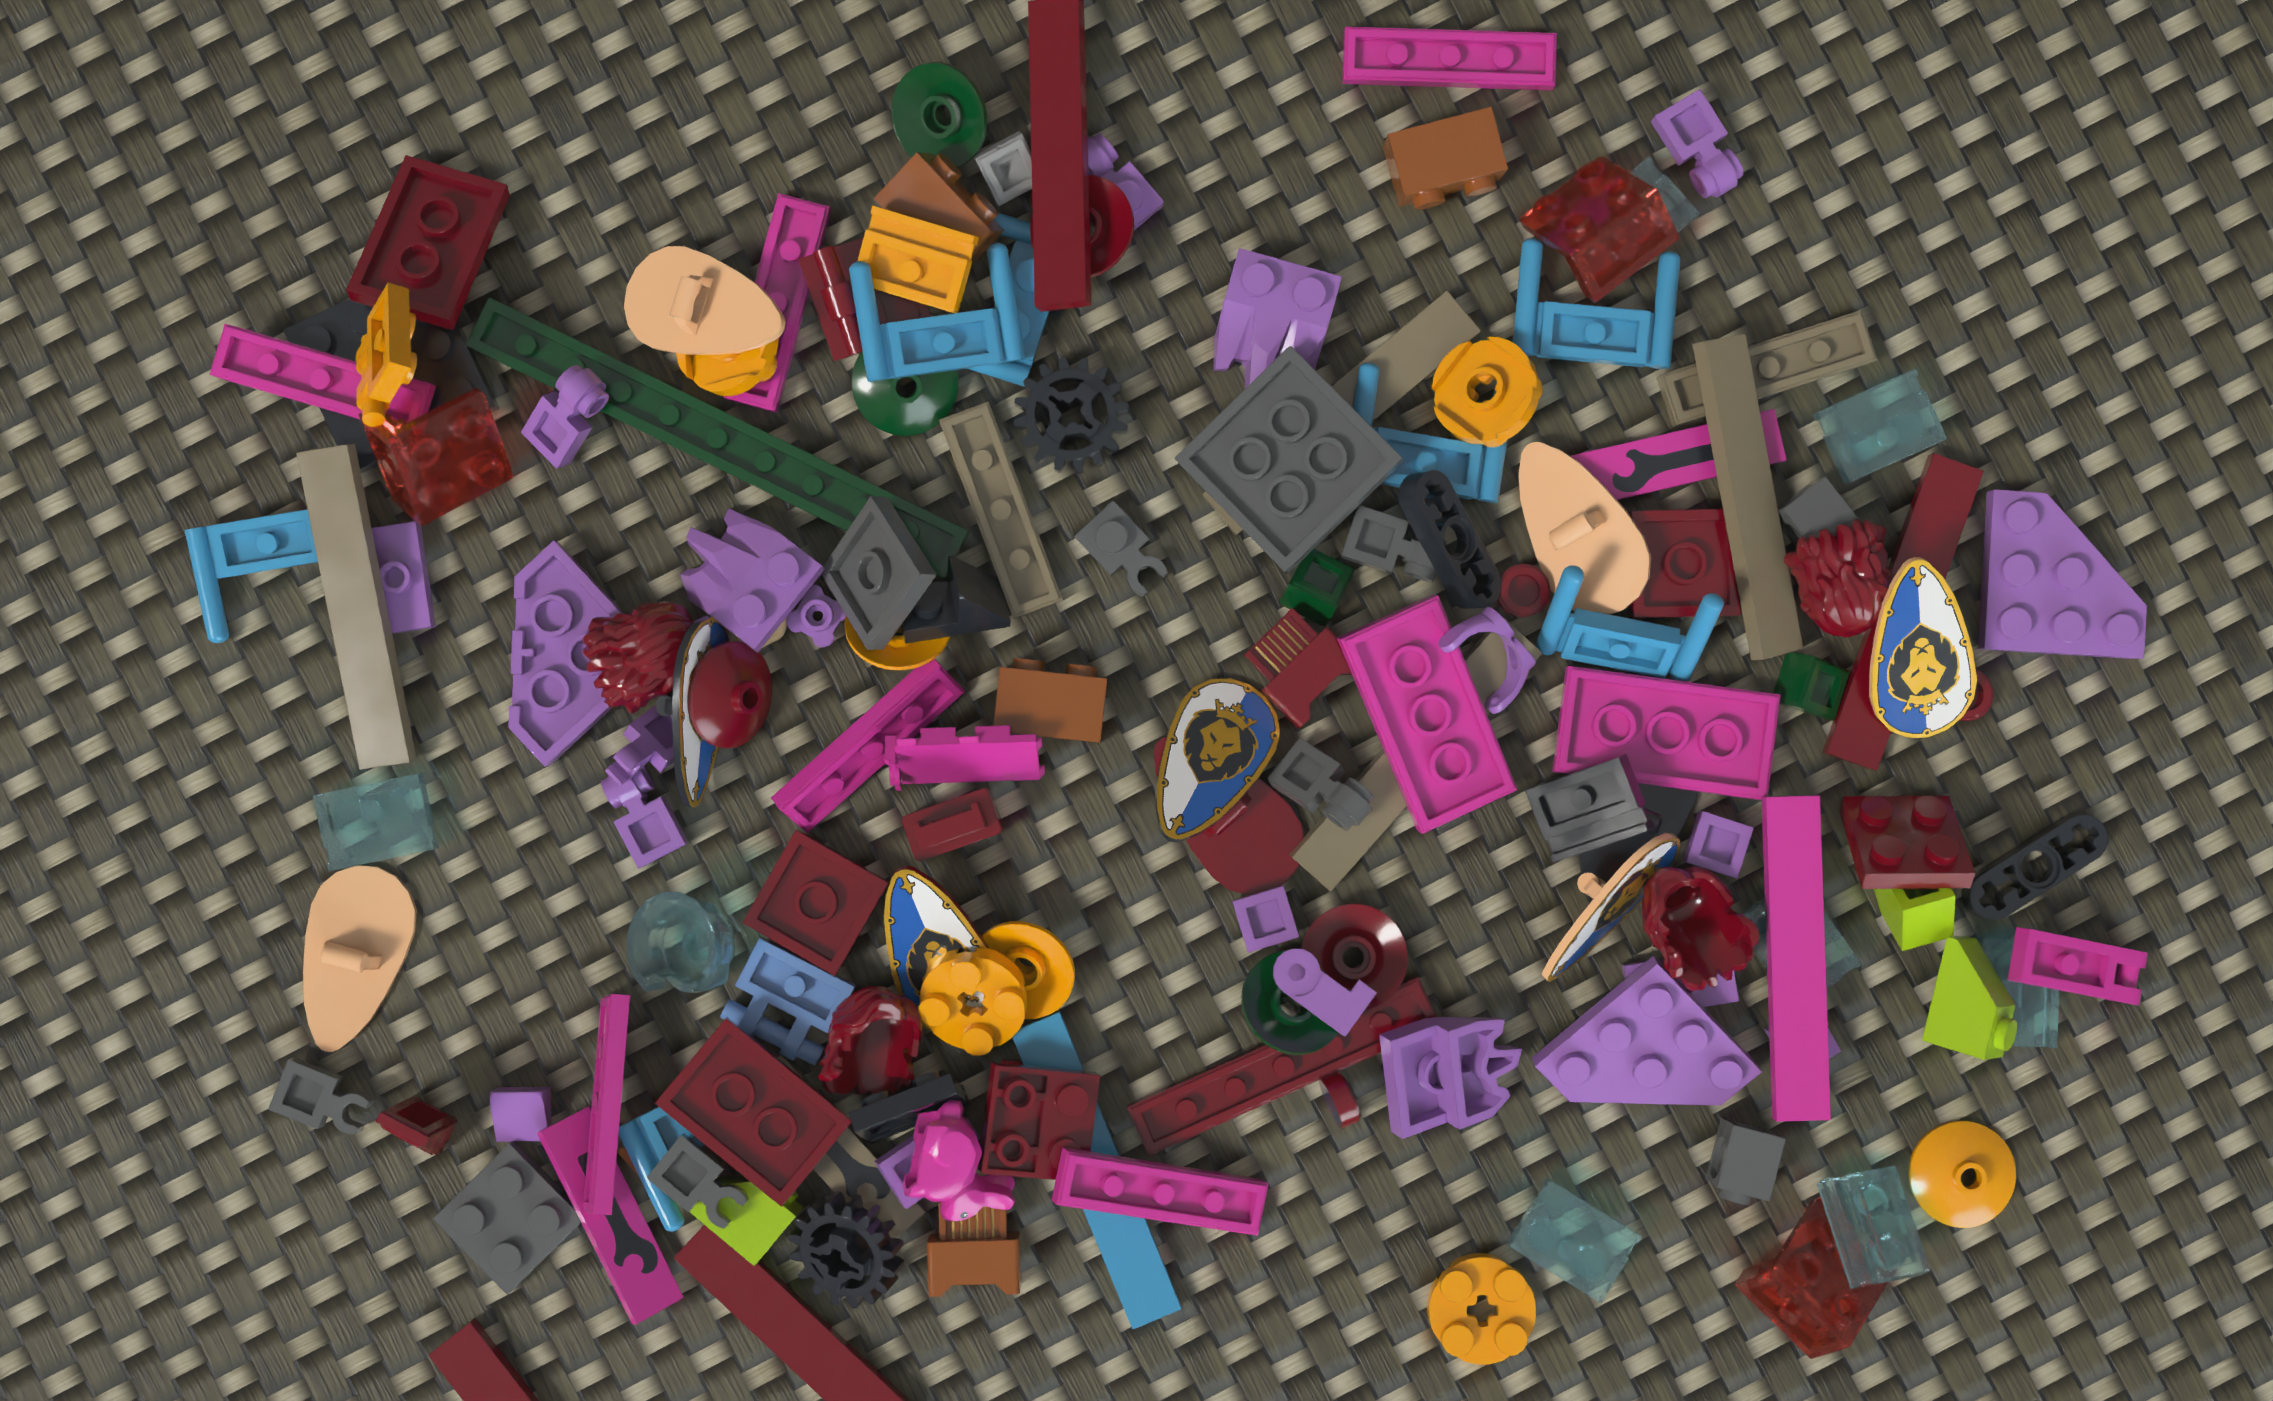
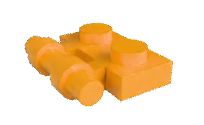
(385, 354)

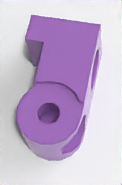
(1300, 978)

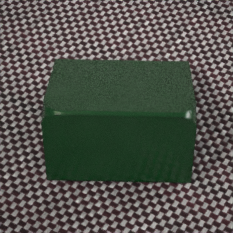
(1317, 587)
(1811, 685)

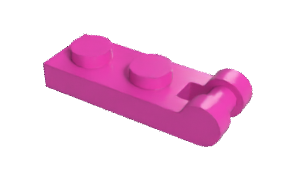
(2076, 966)

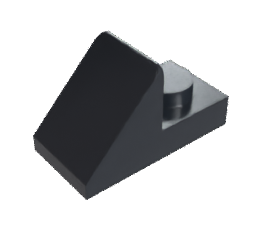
(959, 606)

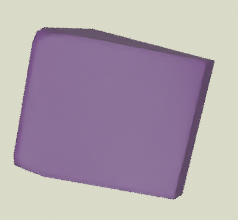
(520, 1112)

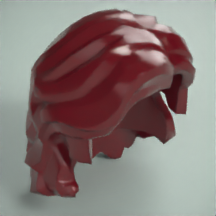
(1842, 576)
(636, 652)
(1694, 926)
(871, 1043)

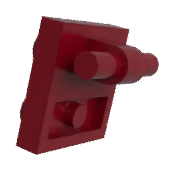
(832, 295)
(1033, 1116)

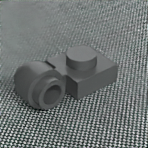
(1378, 540)
(1312, 776)

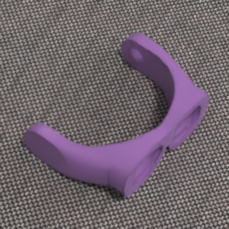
(1518, 657)

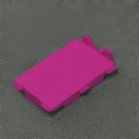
(951, 759)

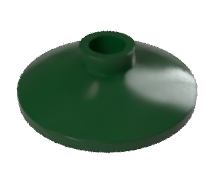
(920, 116)
(904, 413)
(1267, 1020)

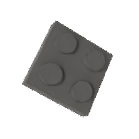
(877, 573)
(509, 1217)

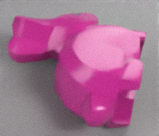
(947, 1163)

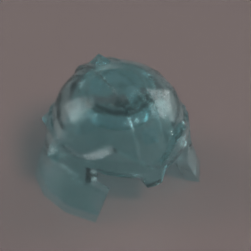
(680, 942)

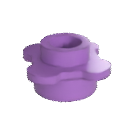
(802, 619)

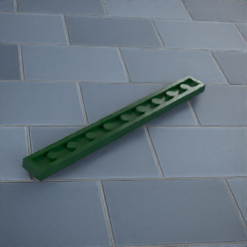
(705, 430)

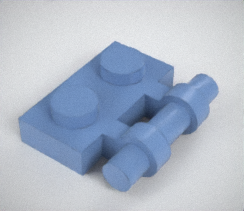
(794, 986)

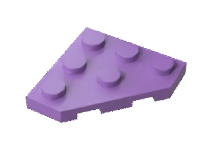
(2051, 586)
(551, 685)
(1647, 1047)

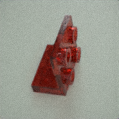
(1603, 225)
(440, 456)
(1808, 1288)

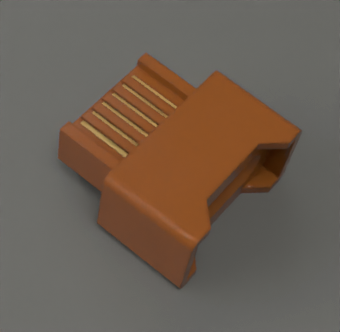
(974, 1253)

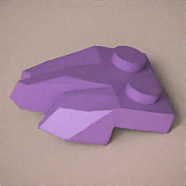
(1272, 308)
(748, 577)
(1445, 1072)

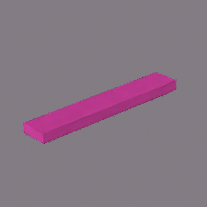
(1796, 958)

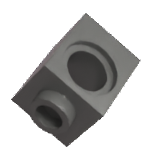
(1814, 509)
(1744, 1161)

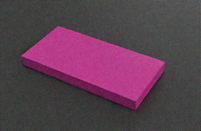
(1427, 714)
(1670, 730)

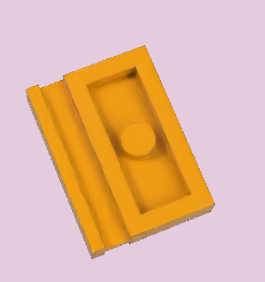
(917, 259)

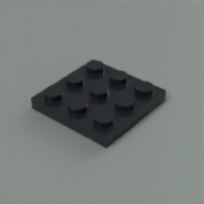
(440, 354)

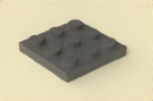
(1289, 459)

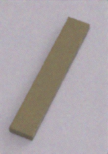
(1402, 362)
(1747, 496)
(356, 606)
(1332, 852)

